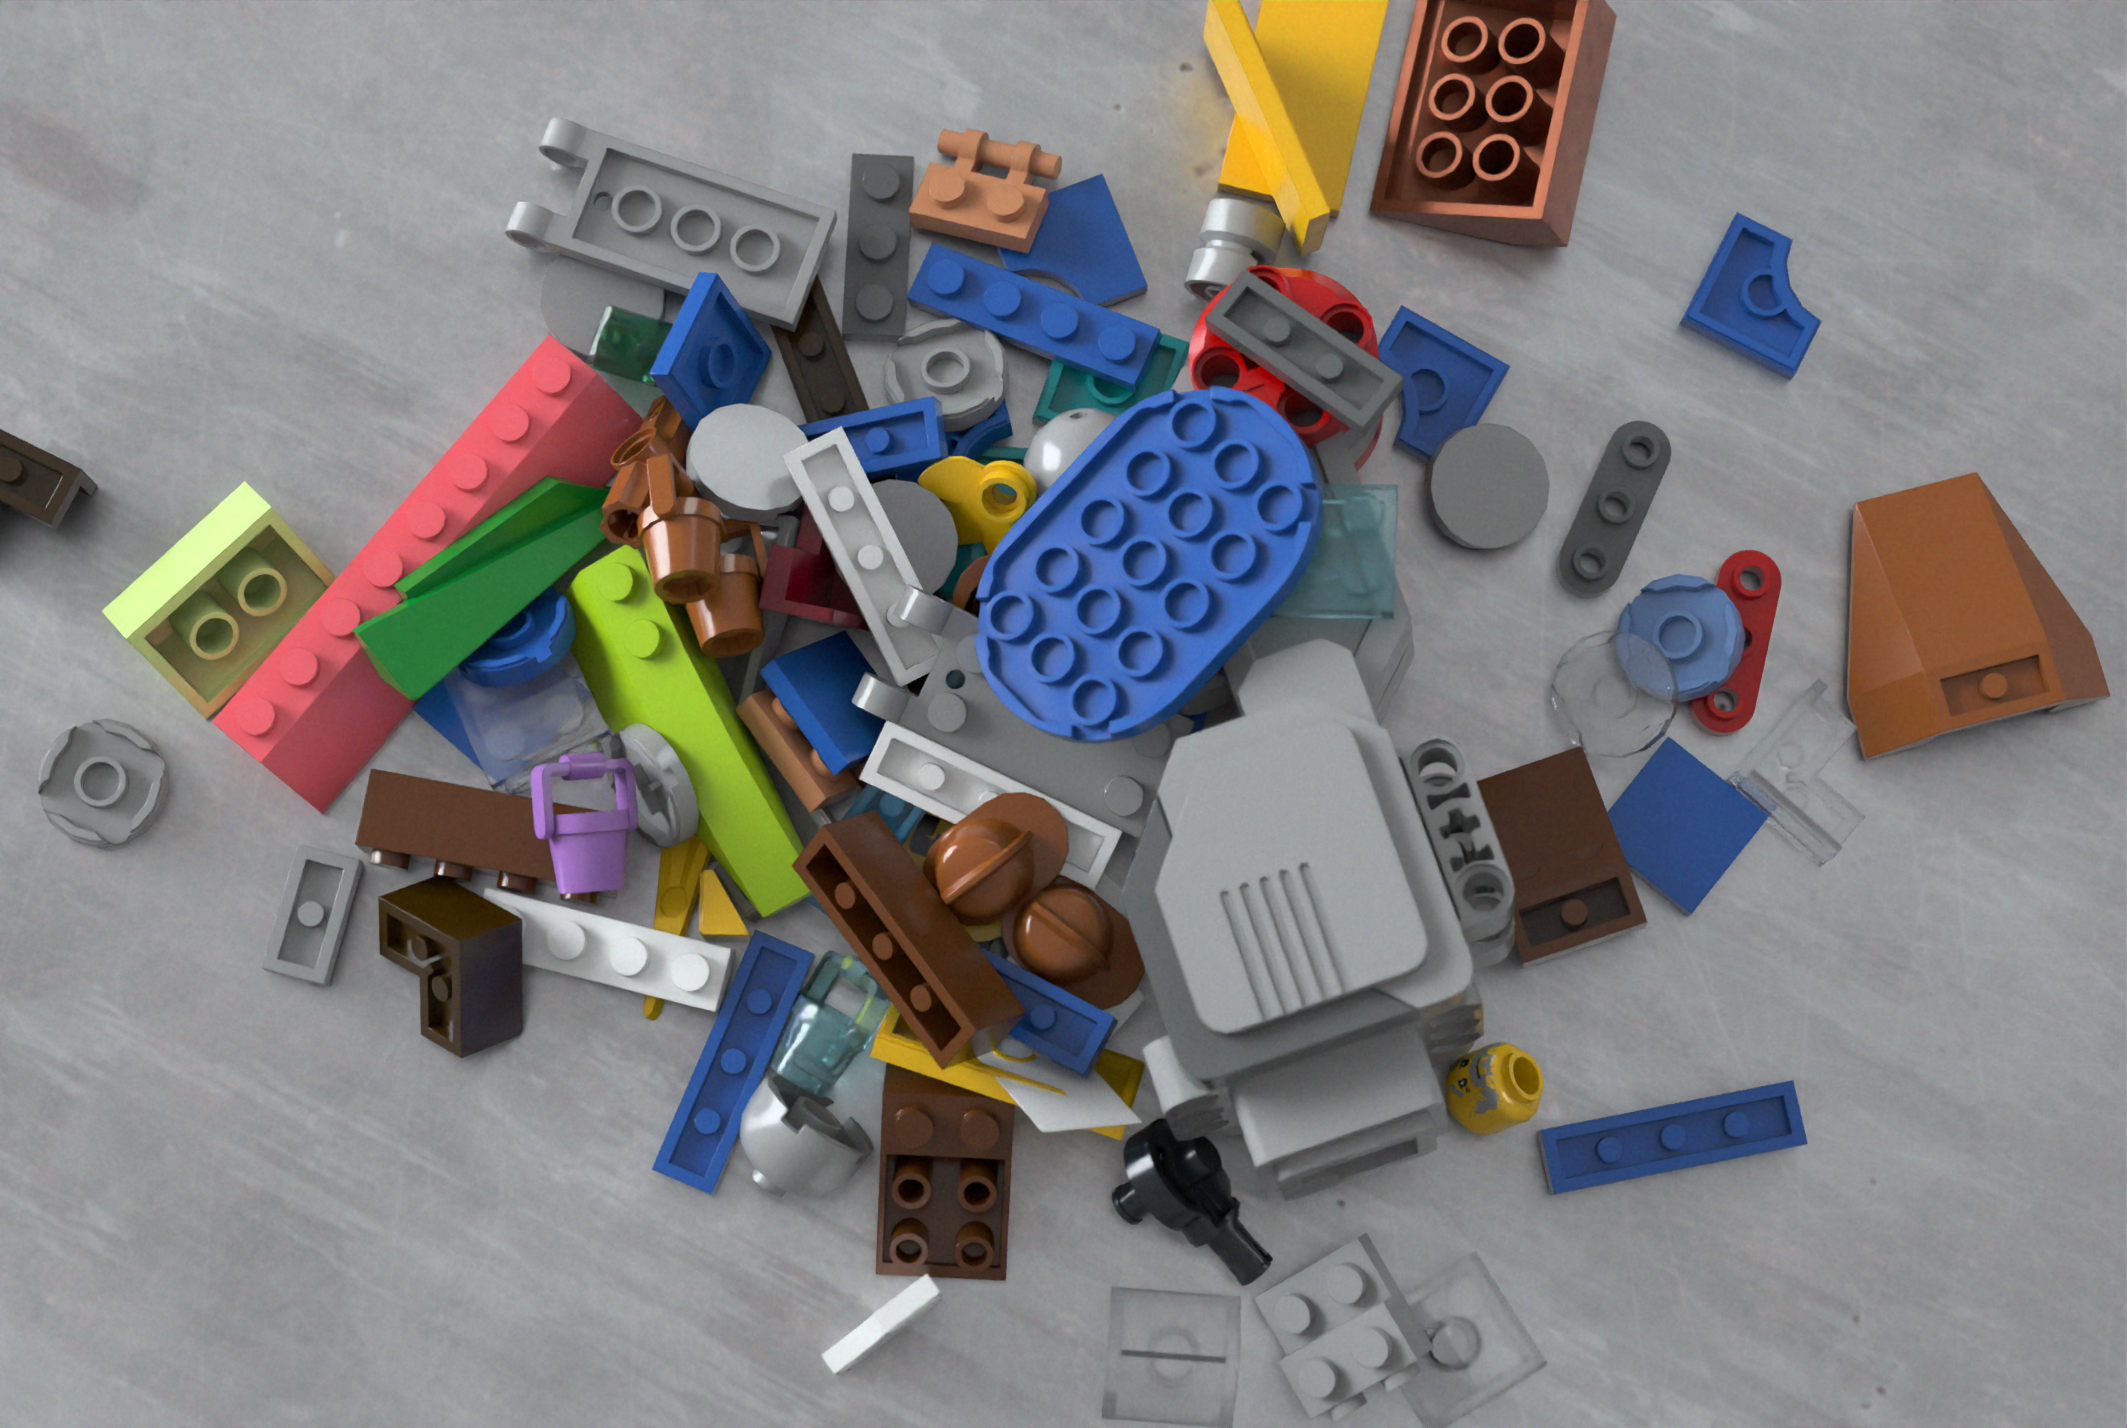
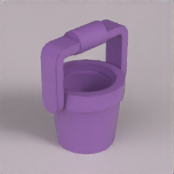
(586, 846)

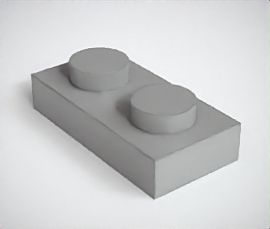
(312, 915)

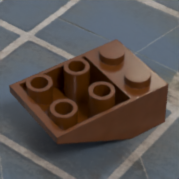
(1561, 858)
(942, 1179)

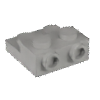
(1343, 1329)

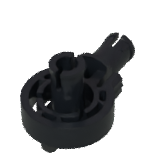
(1189, 1196)

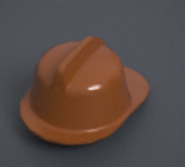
(997, 857)
(1075, 943)

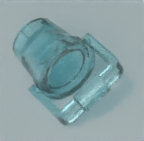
(822, 1039)

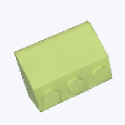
(221, 599)

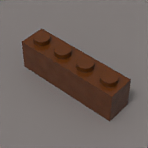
(460, 833)
(908, 939)

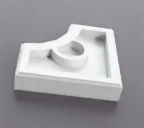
(883, 1325)

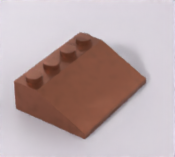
(1495, 117)

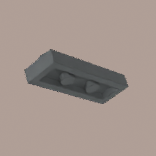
(878, 248)
(1304, 352)

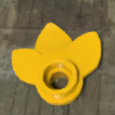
(974, 499)

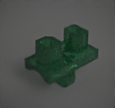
(627, 344)

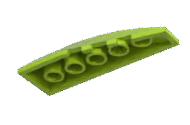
(652, 672)

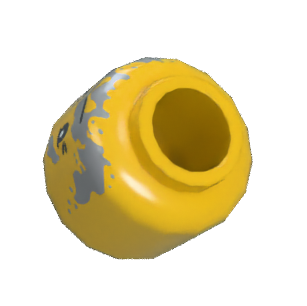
(1494, 1088)

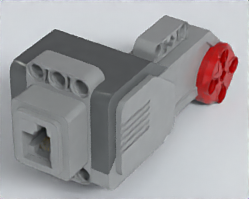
(1303, 872)

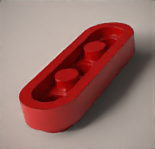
(1757, 616)

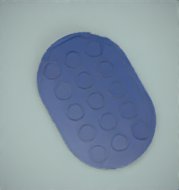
(1147, 564)

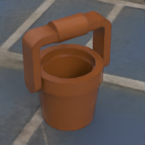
(680, 534)
(730, 618)

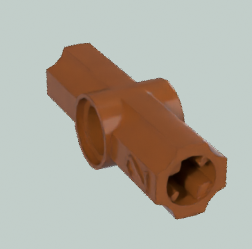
(659, 434)

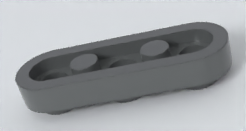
(1597, 530)

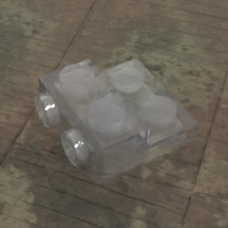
(528, 722)

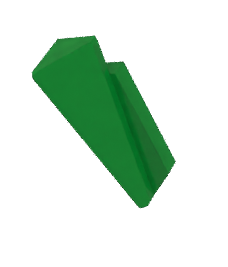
(482, 583)

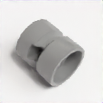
(1235, 239)

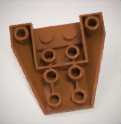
(1955, 620)

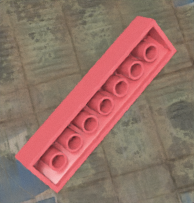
(317, 699)

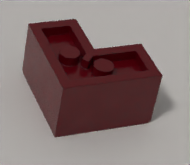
(805, 582)

